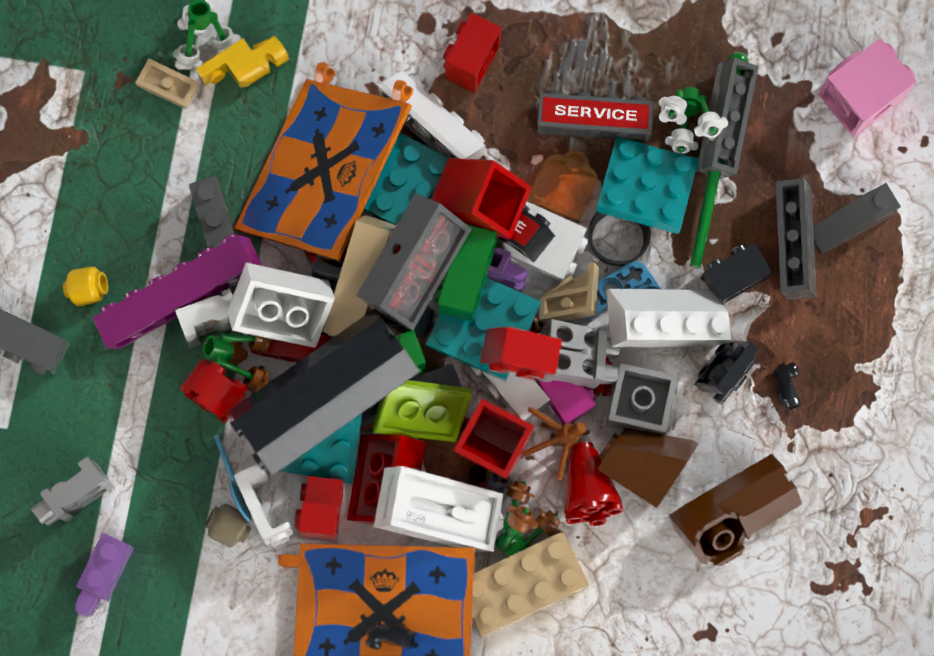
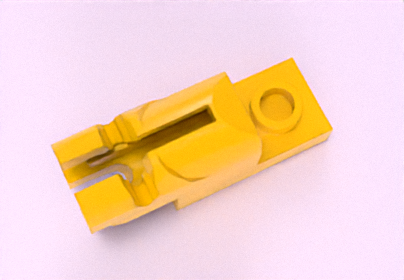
(243, 63)

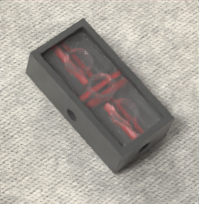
(414, 261)

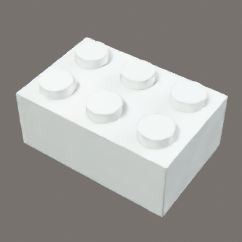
(280, 305)

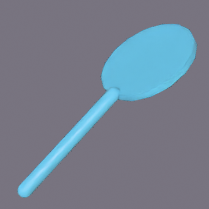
(234, 489)

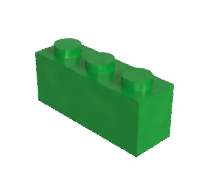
(467, 275)

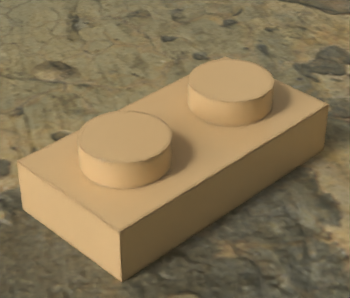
(167, 84)

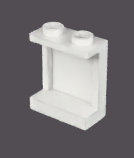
(560, 253)
(247, 481)

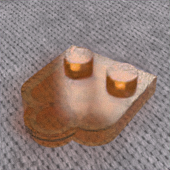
(564, 185)

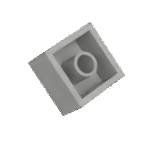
(642, 399)

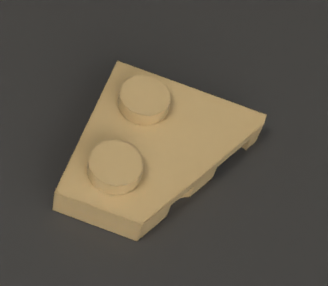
(571, 298)

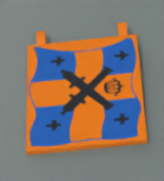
(324, 165)
(355, 585)

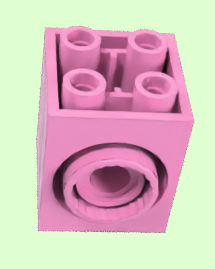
(867, 86)

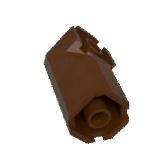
(734, 510)

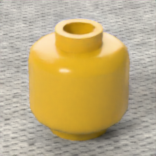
(85, 286)

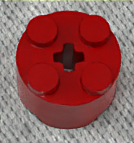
(213, 390)

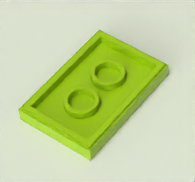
(423, 411)

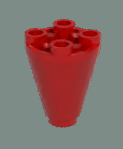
(589, 492)

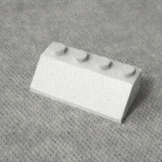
(434, 124)
(666, 318)

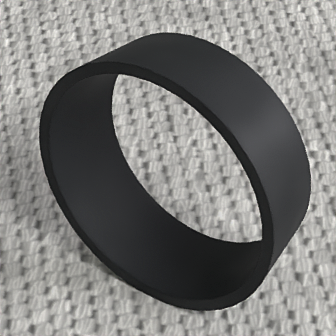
(646, 240)

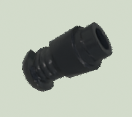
(785, 388)
(394, 635)

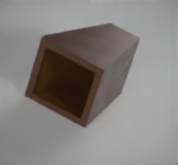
(646, 462)

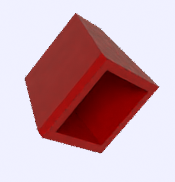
(482, 194)
(494, 438)

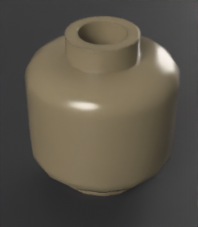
(227, 525)

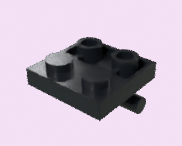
(727, 369)

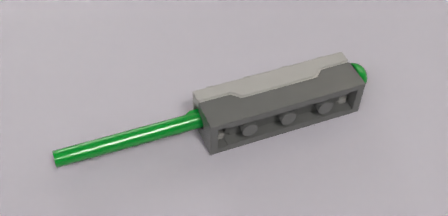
(721, 157)

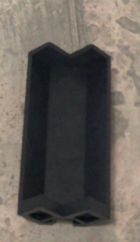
(322, 392)

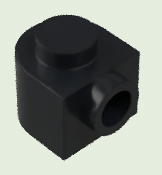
(487, 479)

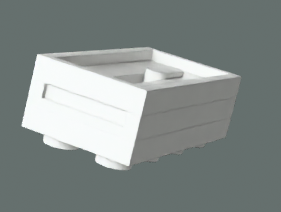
(439, 509)

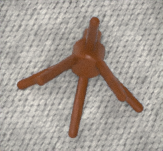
(564, 436)

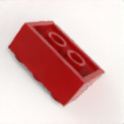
(375, 455)

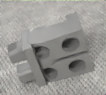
(582, 355)
(73, 494)

